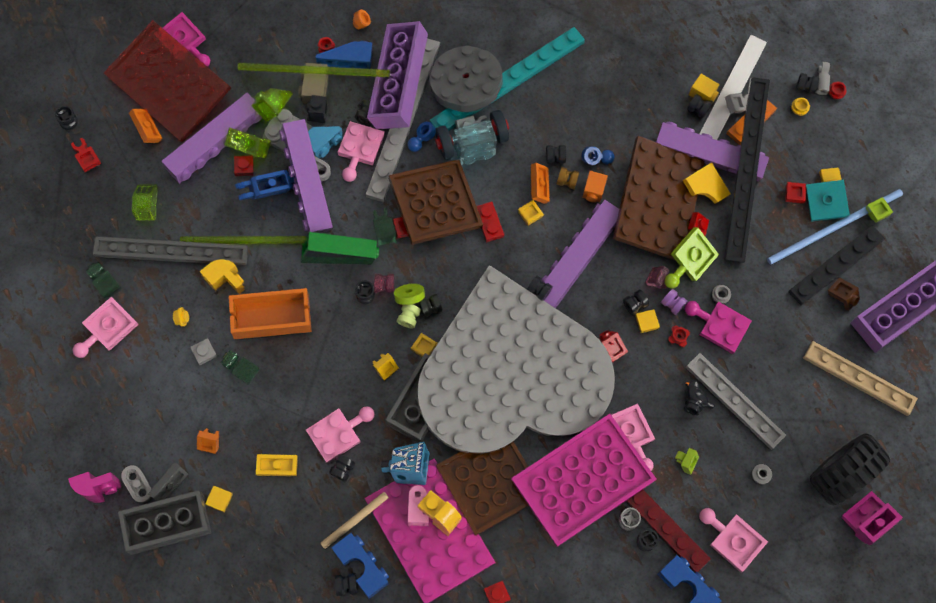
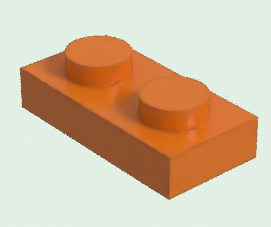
(145, 126)
(540, 183)

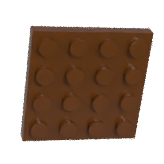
(435, 201)
(484, 485)

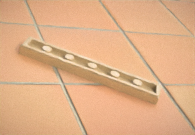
(860, 378)

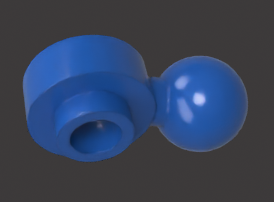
(425, 132)
(606, 156)

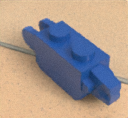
(266, 185)

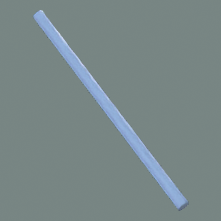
(831, 228)

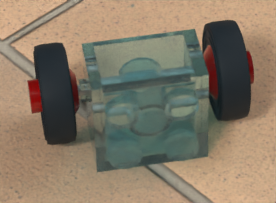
(475, 140)

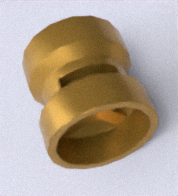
(563, 178)

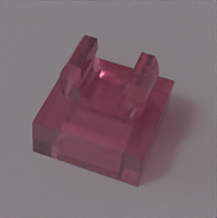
(657, 277)

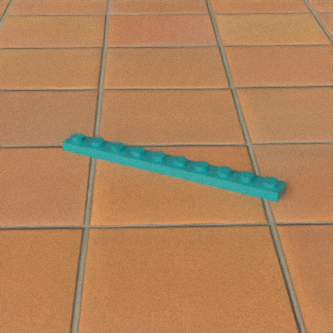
(520, 72)

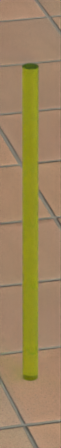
(314, 70)
(245, 239)

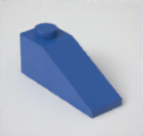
(348, 56)

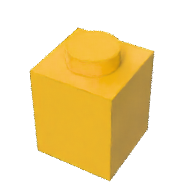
(705, 88)

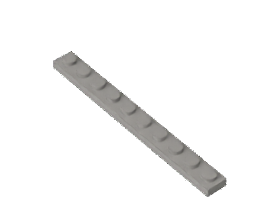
(397, 136)

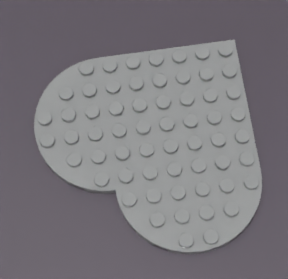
(512, 368)

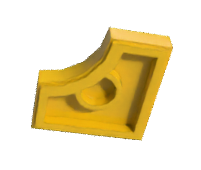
(707, 183)

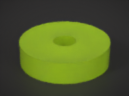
(409, 294)

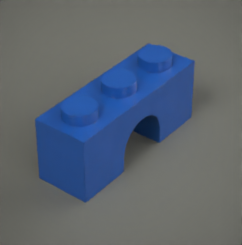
(350, 550)
(678, 571)

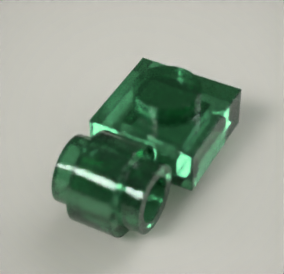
(104, 281)
(243, 370)

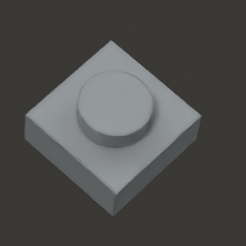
(203, 351)

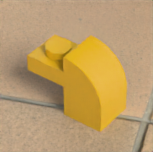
(222, 271)
(442, 513)

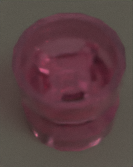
(379, 283)

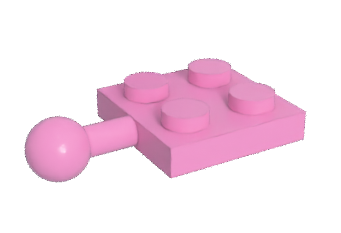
(361, 145)
(108, 325)
(636, 429)
(335, 434)
(736, 540)

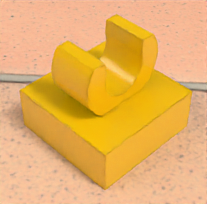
(385, 366)

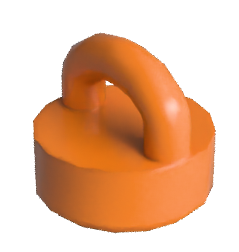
(361, 19)

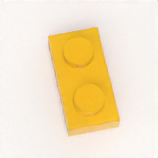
(276, 465)

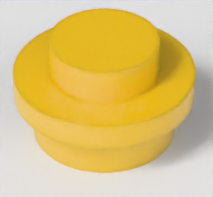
(800, 106)
(180, 317)

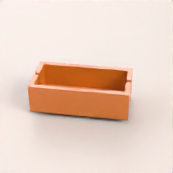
(270, 313)

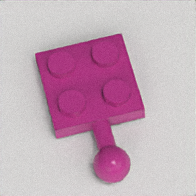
(188, 35)
(723, 325)

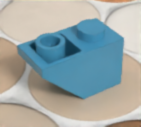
(324, 138)

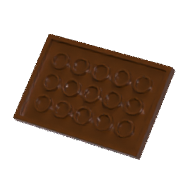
(655, 199)

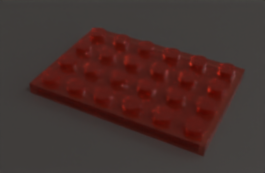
(167, 80)

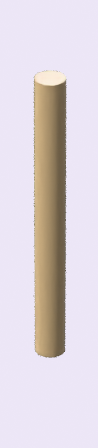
(354, 520)

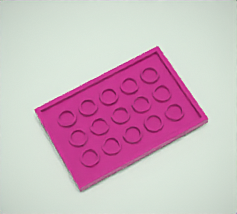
(583, 480)
(427, 554)

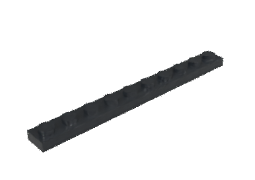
(747, 170)

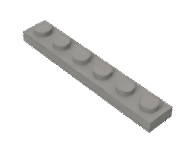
(735, 401)

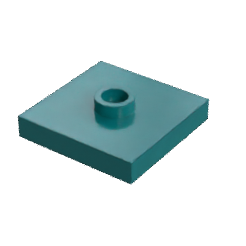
(827, 200)

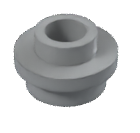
(723, 289)
(756, 476)

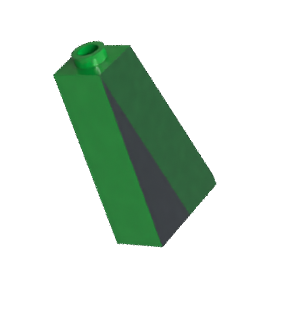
(338, 249)

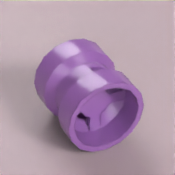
(674, 302)

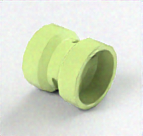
(408, 316)

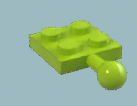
(693, 256)

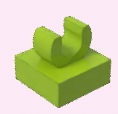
(878, 210)
(687, 461)

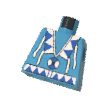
(408, 464)

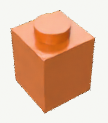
(594, 186)

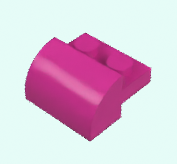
(94, 487)
(871, 518)

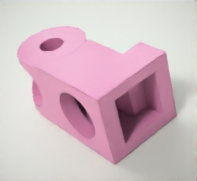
(415, 515)

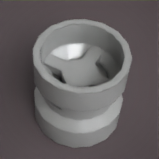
(632, 517)

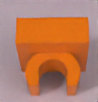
(208, 441)

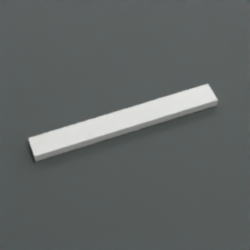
(734, 84)

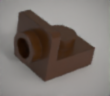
(845, 293)

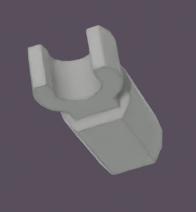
(824, 79)

